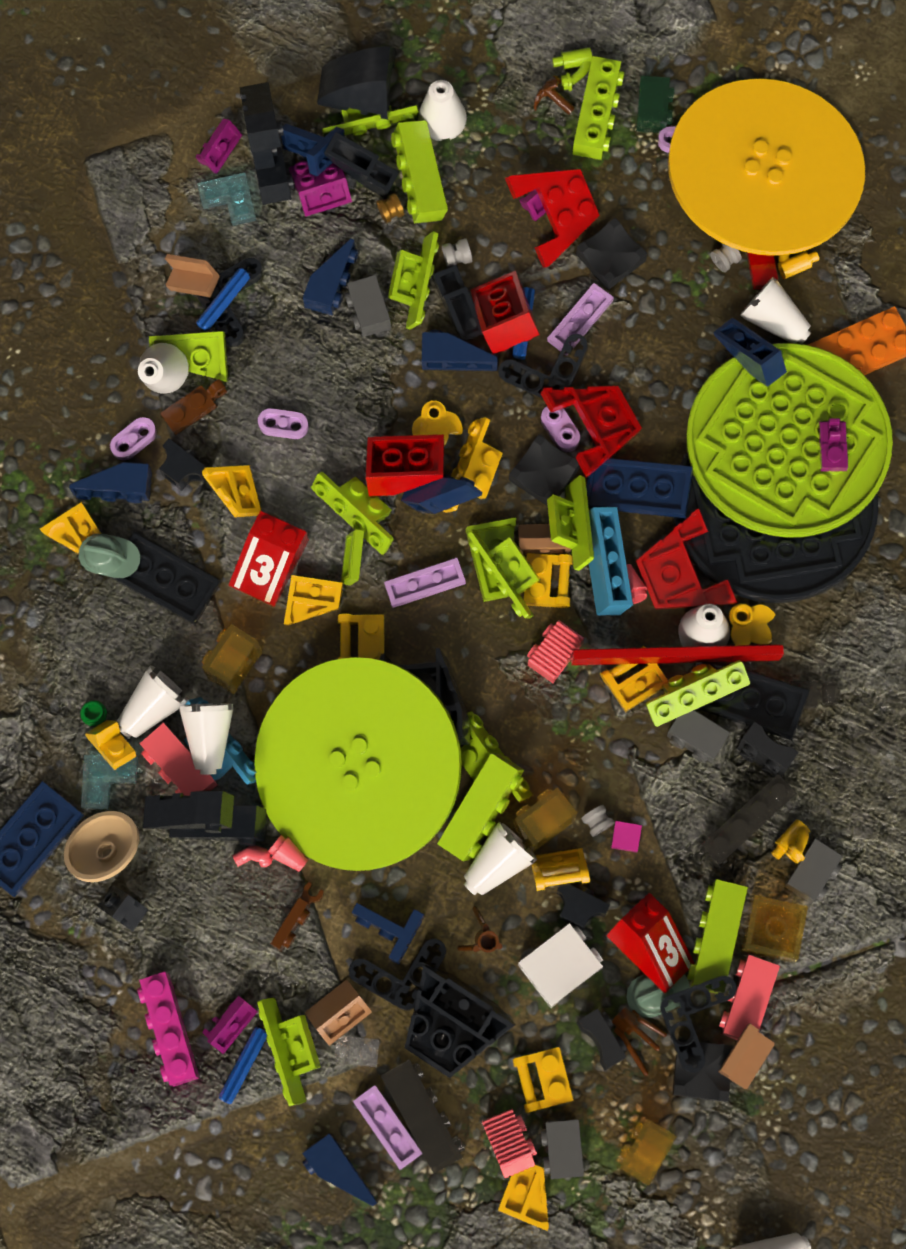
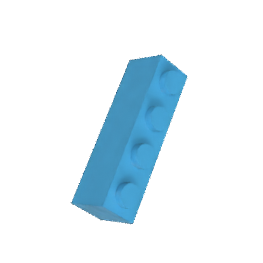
(609, 565)

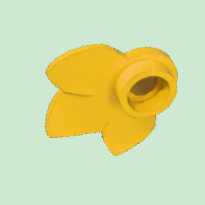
(445, 423)
(755, 626)

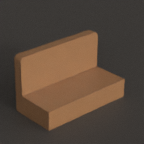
(191, 276)
(537, 540)
(338, 1012)
(746, 1057)

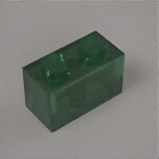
(653, 104)

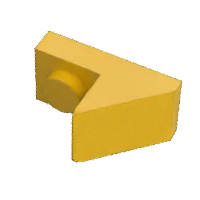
(111, 743)

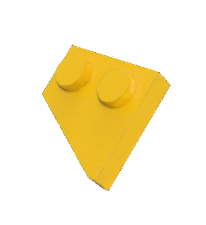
(234, 488)
(72, 527)
(311, 598)
(527, 1197)

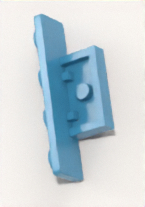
(233, 756)

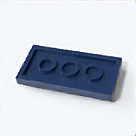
(641, 487)
(33, 836)

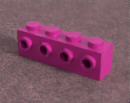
(169, 1029)

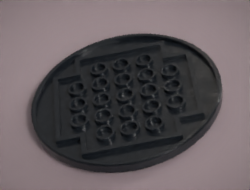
(775, 566)

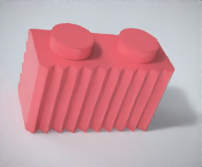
(554, 651)
(508, 1142)

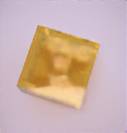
(231, 658)
(544, 819)
(774, 929)
(645, 1152)

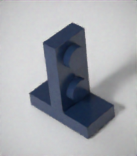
(309, 146)
(389, 929)

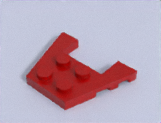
(565, 203)
(603, 414)
(671, 575)

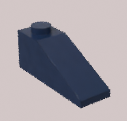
(752, 351)
(448, 352)
(333, 1166)

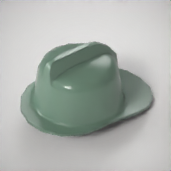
(109, 556)
(646, 997)

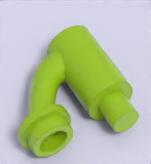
(572, 59)

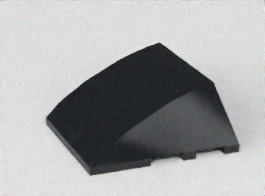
(359, 81)
(452, 1022)

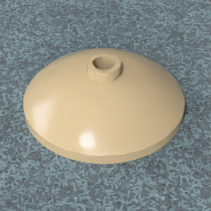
(101, 846)

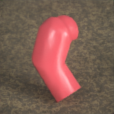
(253, 853)

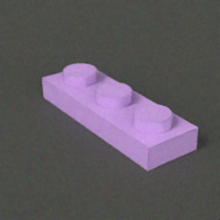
(581, 316)
(424, 582)
(387, 1127)

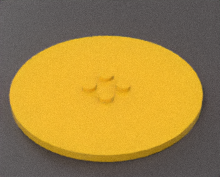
(766, 167)

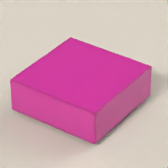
(626, 836)

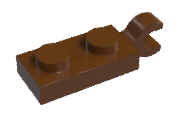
(193, 407)
(297, 915)

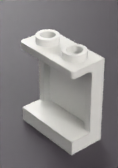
(561, 964)

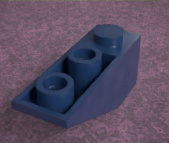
(326, 283)
(121, 481)
(441, 494)

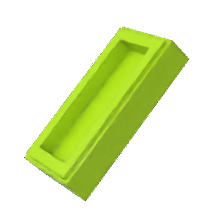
(352, 557)

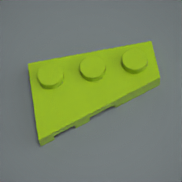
(203, 352)
(492, 535)

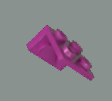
(320, 191)

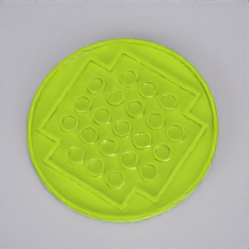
(761, 446)
(358, 763)

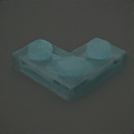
(231, 191)
(99, 776)

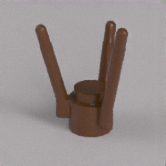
(485, 939)
(628, 1022)

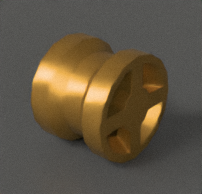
(390, 208)

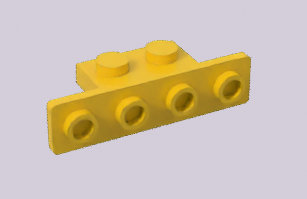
(477, 459)

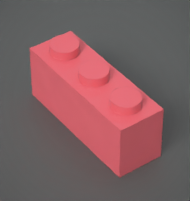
(175, 762)
(751, 996)

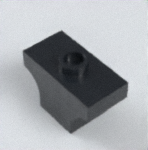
(181, 466)
(580, 905)
(122, 908)

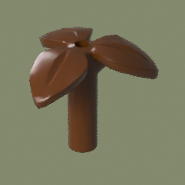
(548, 91)

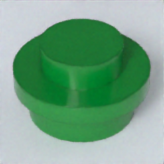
(93, 713)

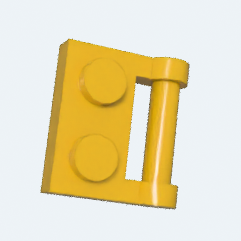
(540, 592)
(370, 635)
(635, 688)
(560, 868)
(551, 1077)

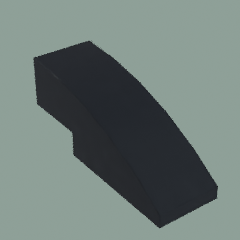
(361, 165)
(457, 303)

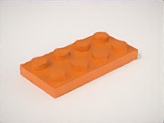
(870, 342)

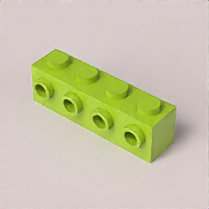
(597, 107)
(419, 172)
(481, 806)
(719, 934)

